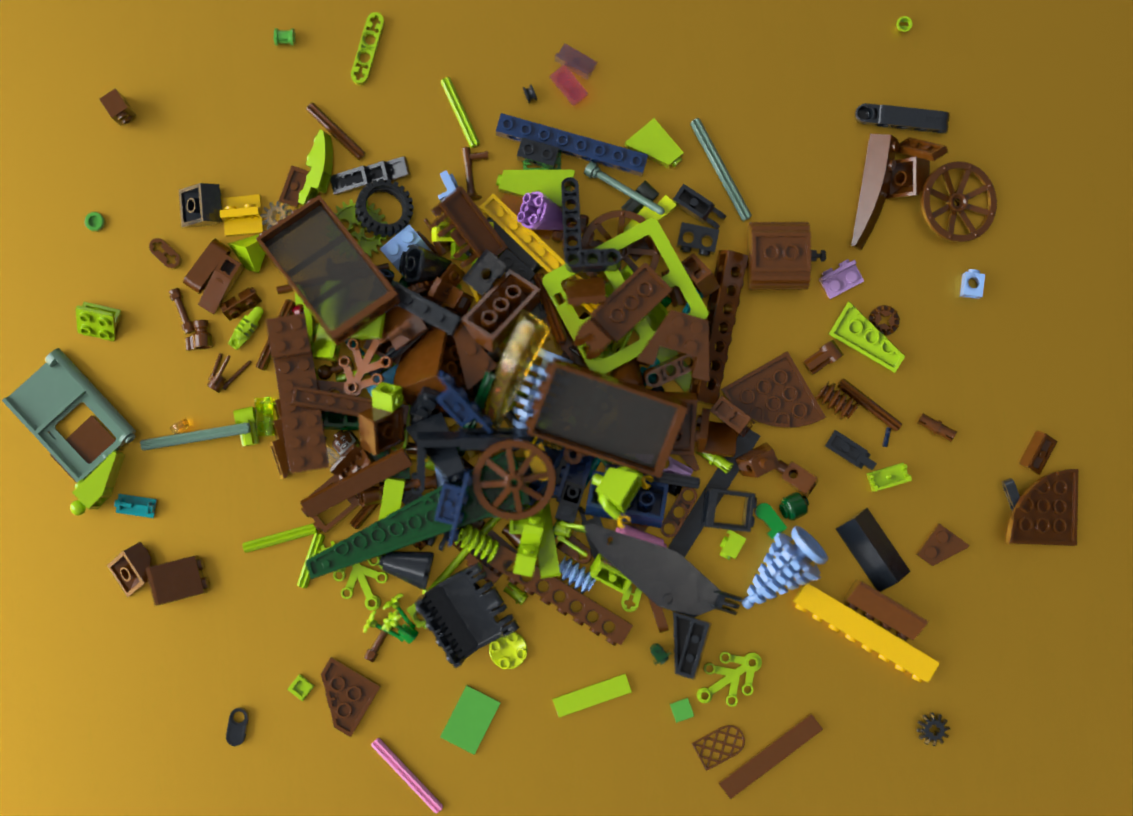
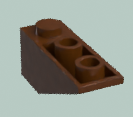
(220, 283)

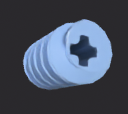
(576, 575)

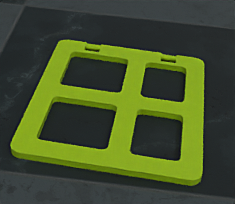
(676, 277)

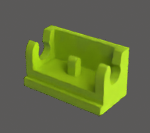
(888, 477)

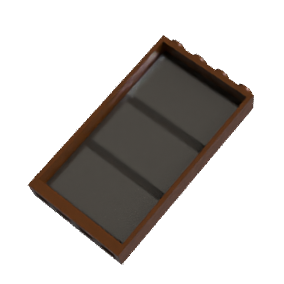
(328, 270)
(606, 417)

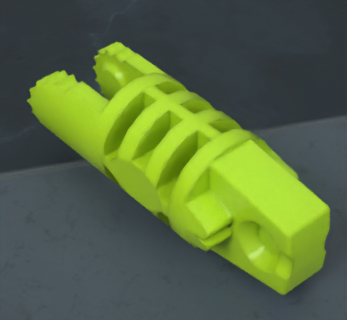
(245, 328)

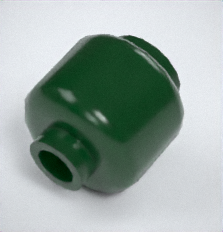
(794, 506)

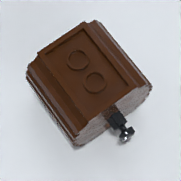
(780, 255)

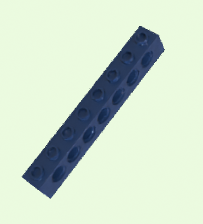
(573, 144)

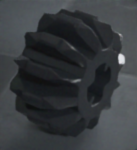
(937, 722)

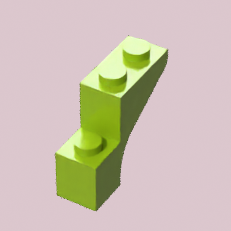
(530, 543)

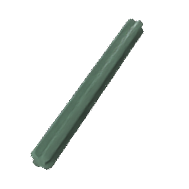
(721, 169)
(195, 436)

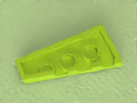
(864, 337)

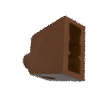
(760, 459)
(803, 483)

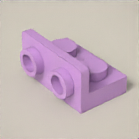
(841, 279)

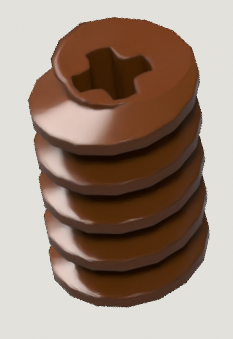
(837, 401)

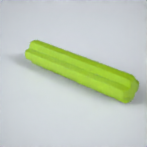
(314, 549)

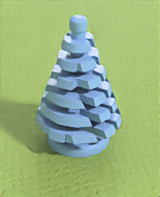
(533, 392)
(786, 566)

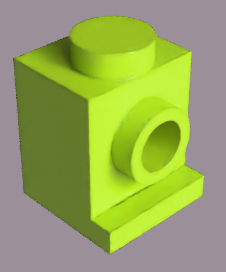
(731, 545)

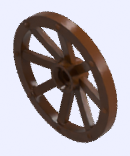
(961, 201)
(622, 214)
(512, 475)

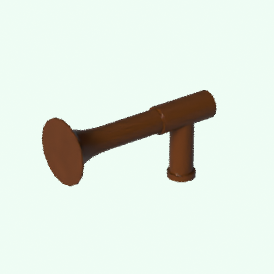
(467, 160)

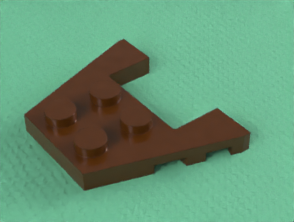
(682, 334)

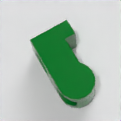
(770, 518)

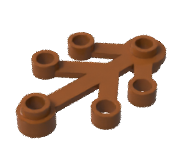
(363, 366)

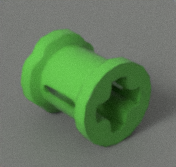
(284, 36)

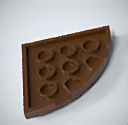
(775, 395)
(1047, 511)

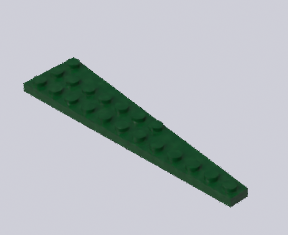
(412, 524)

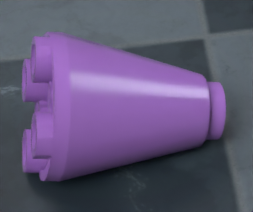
(540, 213)

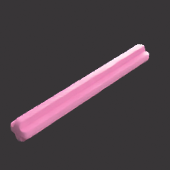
(407, 775)

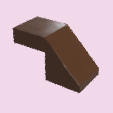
(451, 295)

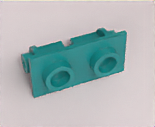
(135, 505)

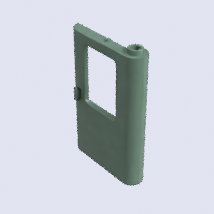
(50, 397)

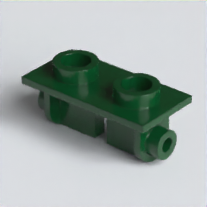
(660, 655)

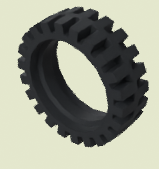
(392, 189)

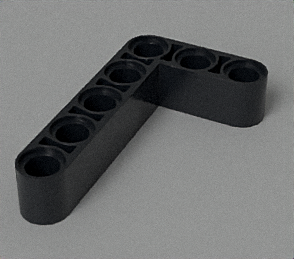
(574, 234)

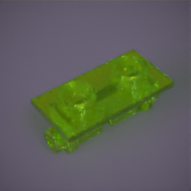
(264, 416)

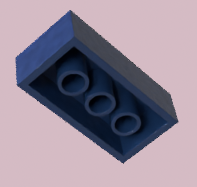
(645, 508)

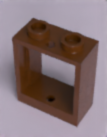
(319, 524)

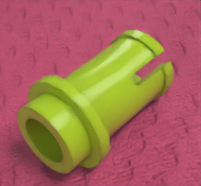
(517, 594)

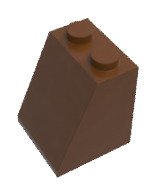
(177, 580)

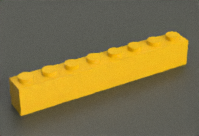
(866, 632)

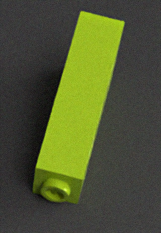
(528, 181)

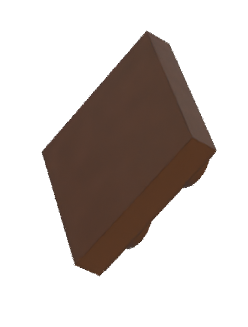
(585, 291)

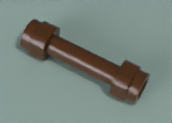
(176, 295)
(371, 654)

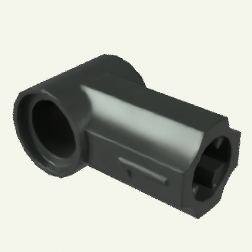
(645, 190)

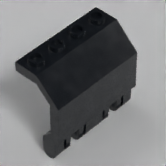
(463, 614)

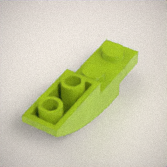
(321, 164)

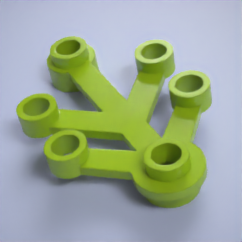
(359, 572)
(732, 676)

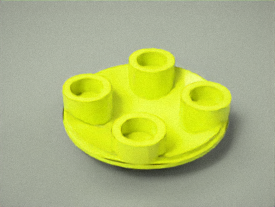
(508, 651)

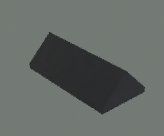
(873, 550)

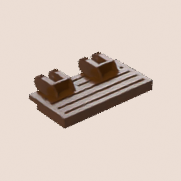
(469, 225)

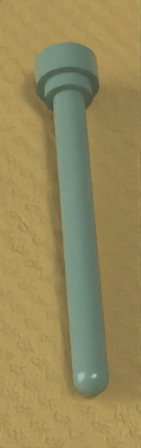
(593, 171)

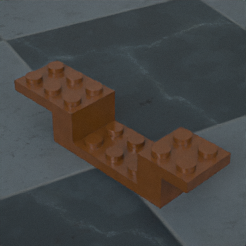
(295, 366)

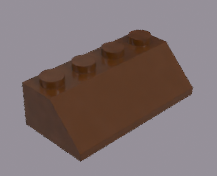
(499, 309)
(885, 610)

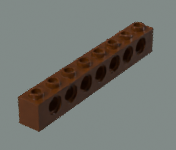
(725, 262)
(621, 626)

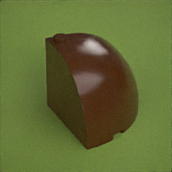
(423, 362)

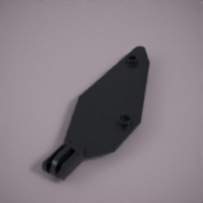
(661, 574)

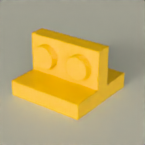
(242, 215)

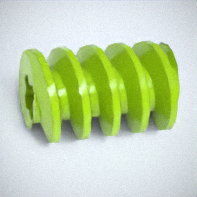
(478, 542)

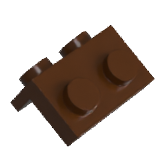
(351, 461)

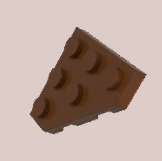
(347, 695)

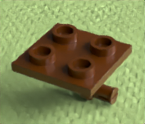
(402, 326)

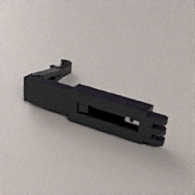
(465, 439)

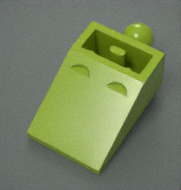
(98, 485)

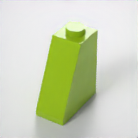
(656, 144)

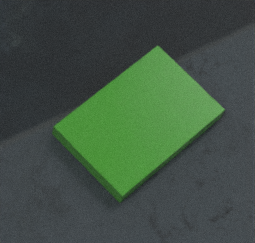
(470, 719)

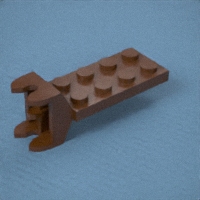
(622, 310)

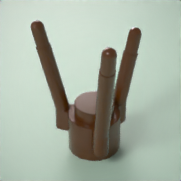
(439, 247)
(216, 380)

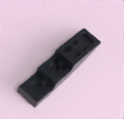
(358, 177)

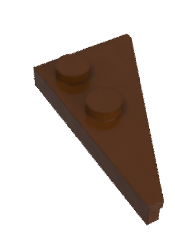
(472, 357)

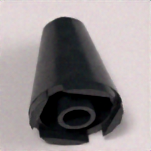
(421, 264)
(409, 566)

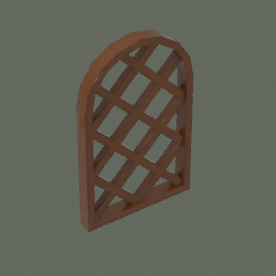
(719, 761)

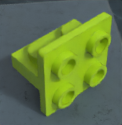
(97, 321)

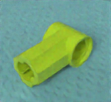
(247, 415)

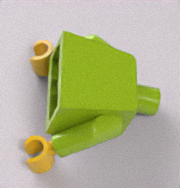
(618, 489)

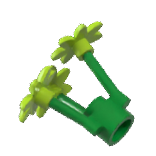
(406, 632)

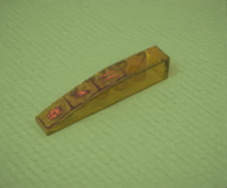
(514, 365)

